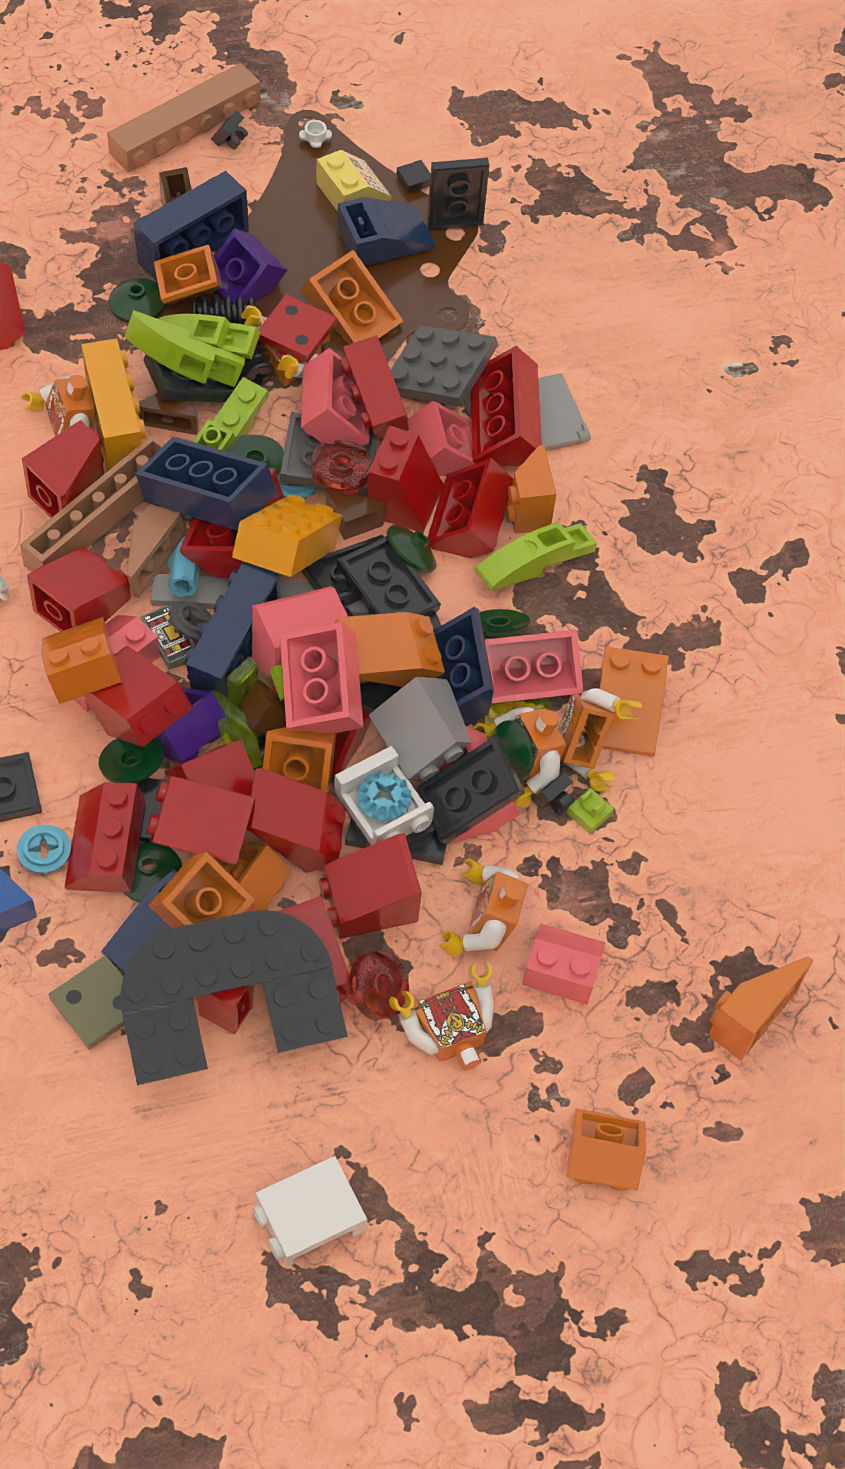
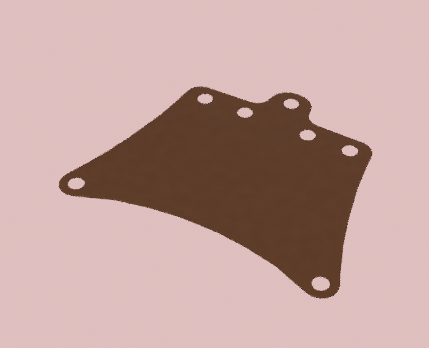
(303, 234)

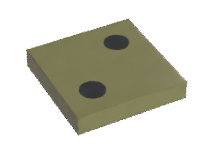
(92, 1002)

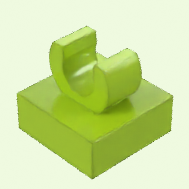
(590, 810)

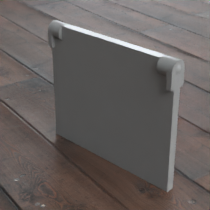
(559, 414)

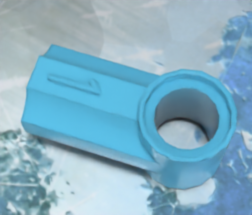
(183, 574)

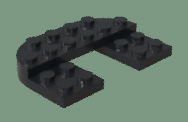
(220, 958)

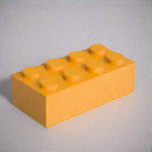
(113, 402)
(287, 535)

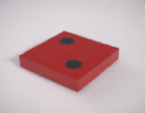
(296, 328)

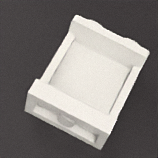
(347, 785)
(309, 1210)

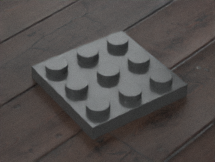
(442, 364)
(299, 452)

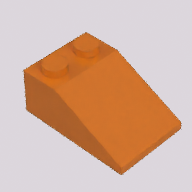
(354, 298)
(395, 647)
(80, 660)
(635, 678)
(754, 1005)

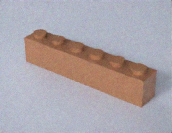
(183, 117)
(92, 511)

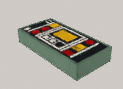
(171, 645)

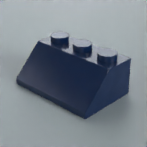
(466, 664)

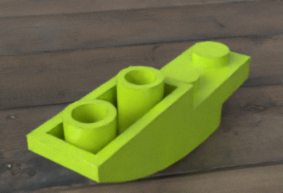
(218, 332)
(184, 355)
(235, 416)
(531, 553)

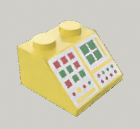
(348, 178)

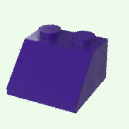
(247, 267)
(194, 729)

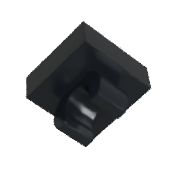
(229, 130)
(555, 794)

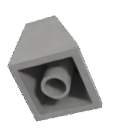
(422, 727)

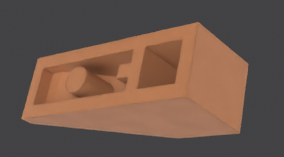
(152, 543)

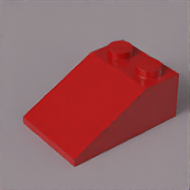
(296, 820)

